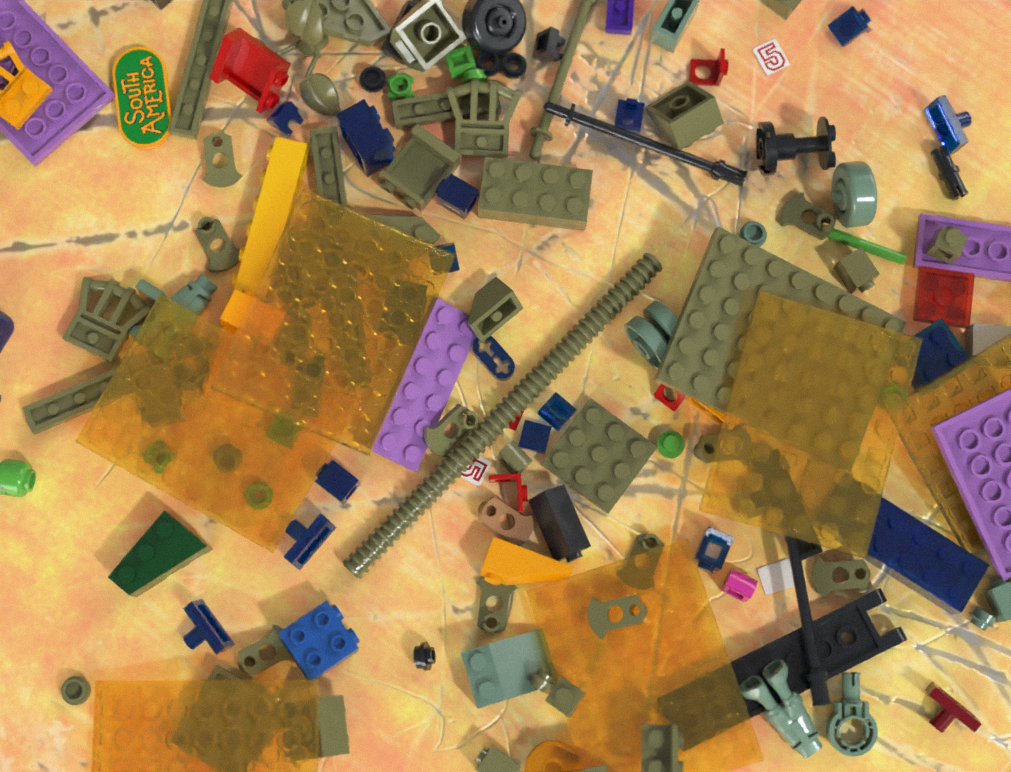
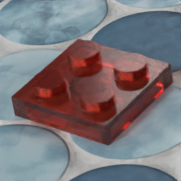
(944, 296)

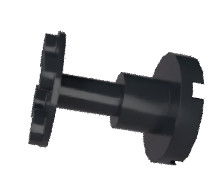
(782, 147)

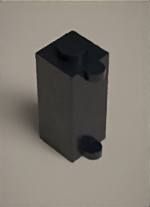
(559, 524)

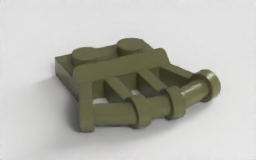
(482, 136)
(96, 334)

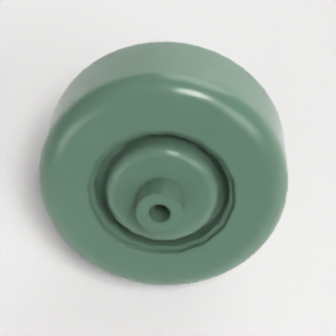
(854, 194)

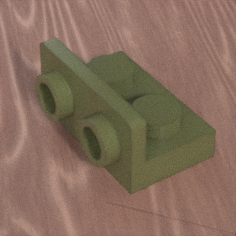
(660, 748)

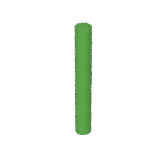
(868, 247)

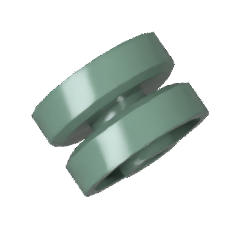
(652, 333)

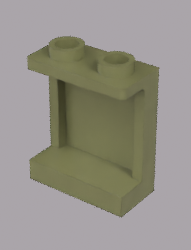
(419, 169)

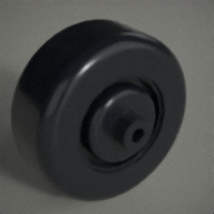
(494, 25)

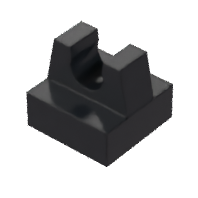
(546, 45)

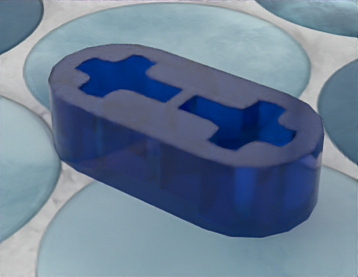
(489, 363)

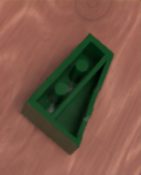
(157, 555)

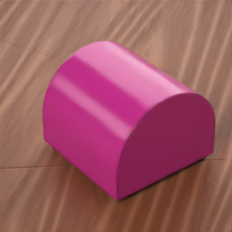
(739, 585)

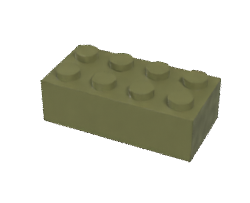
(535, 193)

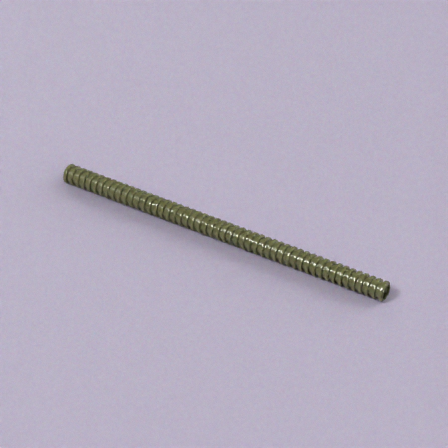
(503, 414)

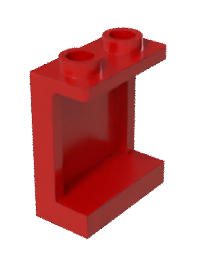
(251, 68)

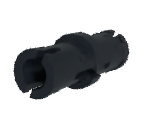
(949, 172)

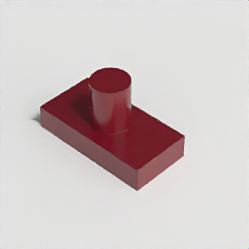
(950, 710)

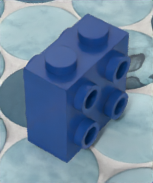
(319, 641)

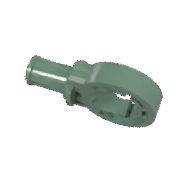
(842, 713)

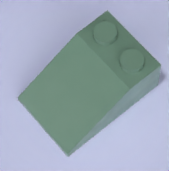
(505, 667)

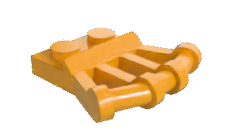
(22, 93)

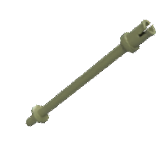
(541, 132)

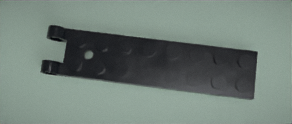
(833, 652)

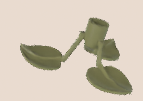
(306, 21)

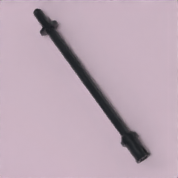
(717, 169)
(815, 673)

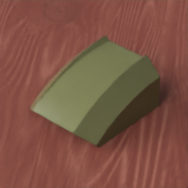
(425, 35)

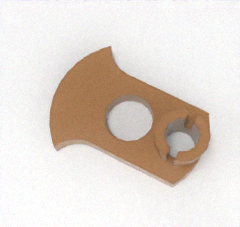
(521, 527)

